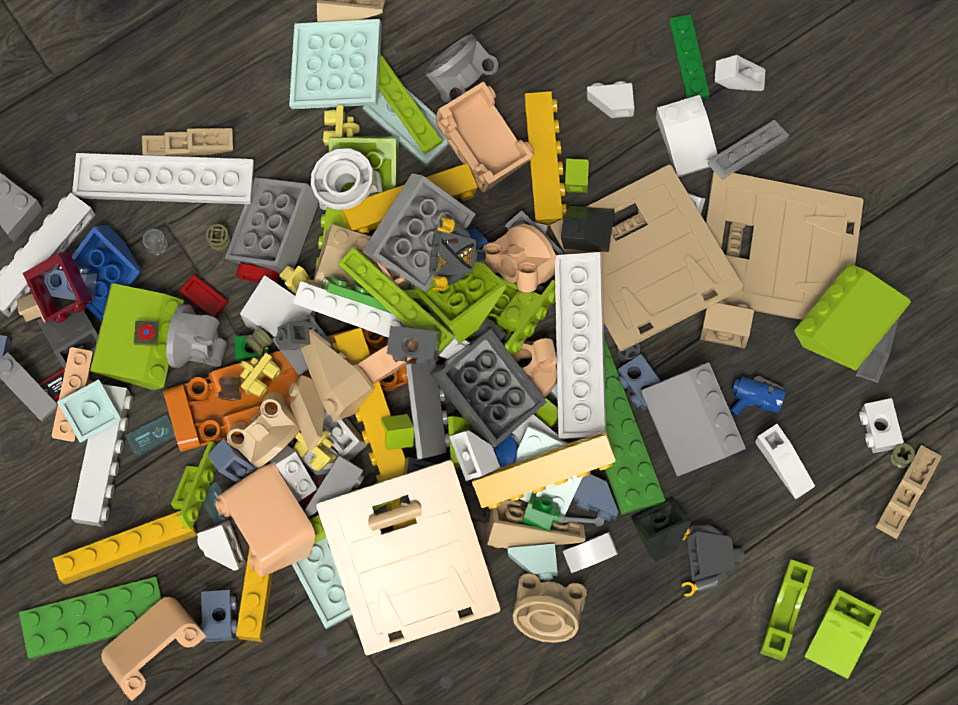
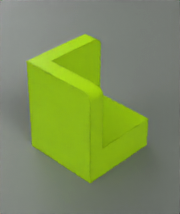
(576, 175)
(398, 431)

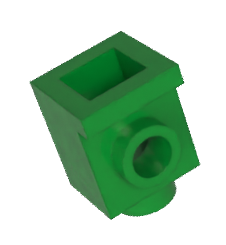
(541, 512)

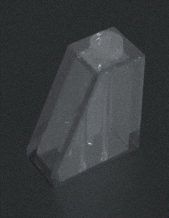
(875, 362)

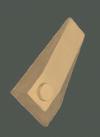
(337, 382)
(508, 530)

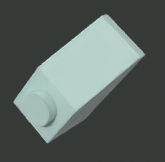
(536, 560)

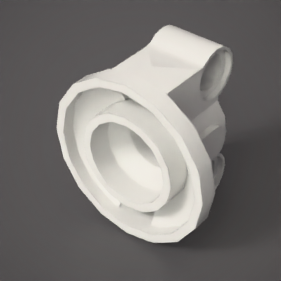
(340, 168)

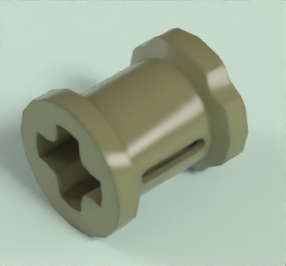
(899, 462)

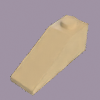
(307, 410)

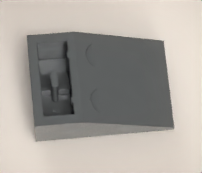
(73, 332)

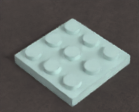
(537, 442)

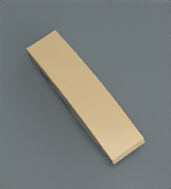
(189, 144)
(908, 491)

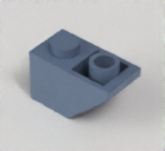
(595, 495)

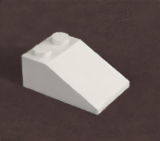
(687, 135)

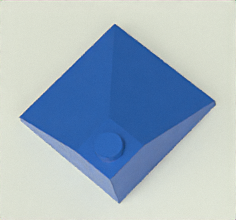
(110, 258)

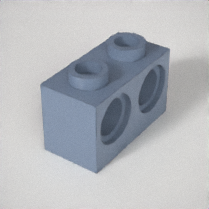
(64, 289)
(646, 379)

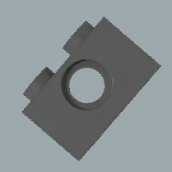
(401, 337)

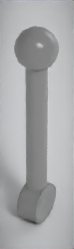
(597, 521)

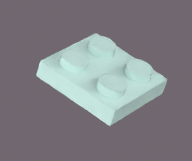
(89, 411)

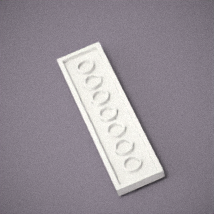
(163, 178)
(580, 345)

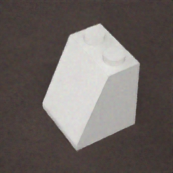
(271, 307)

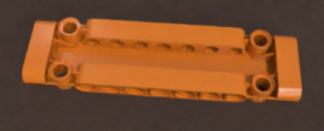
(197, 413)

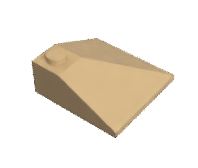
(348, 9)

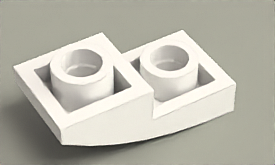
(590, 552)

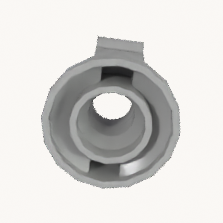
(460, 67)
(194, 339)

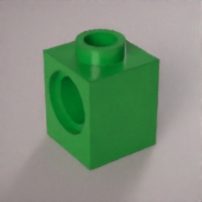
(241, 350)

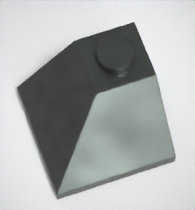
(587, 228)
(661, 528)

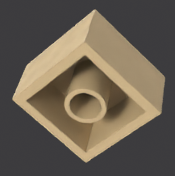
(727, 324)

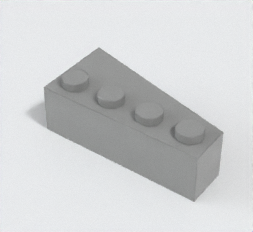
(16, 208)

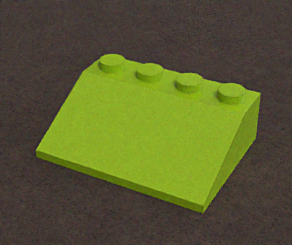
(851, 317)
(115, 348)

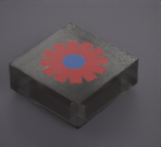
(146, 333)

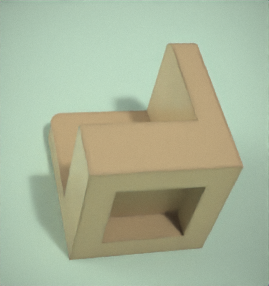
(28, 308)

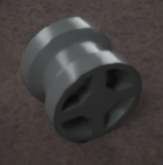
(627, 357)

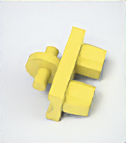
(337, 118)
(293, 277)
(253, 382)
(323, 455)

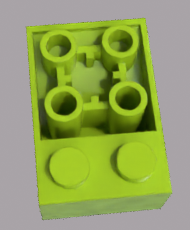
(842, 634)

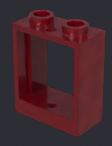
(40, 291)

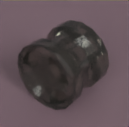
(230, 388)

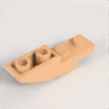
(382, 365)

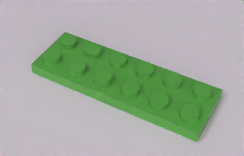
(87, 617)

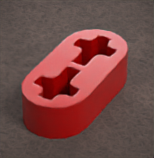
(255, 274)

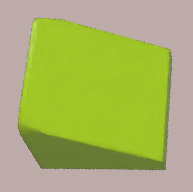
(547, 414)

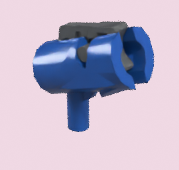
(757, 392)

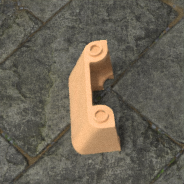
(482, 137)
(268, 520)
(147, 638)

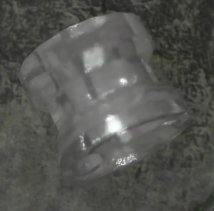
(150, 240)

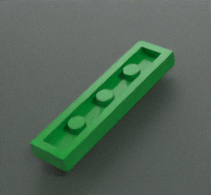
(689, 57)

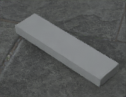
(748, 149)

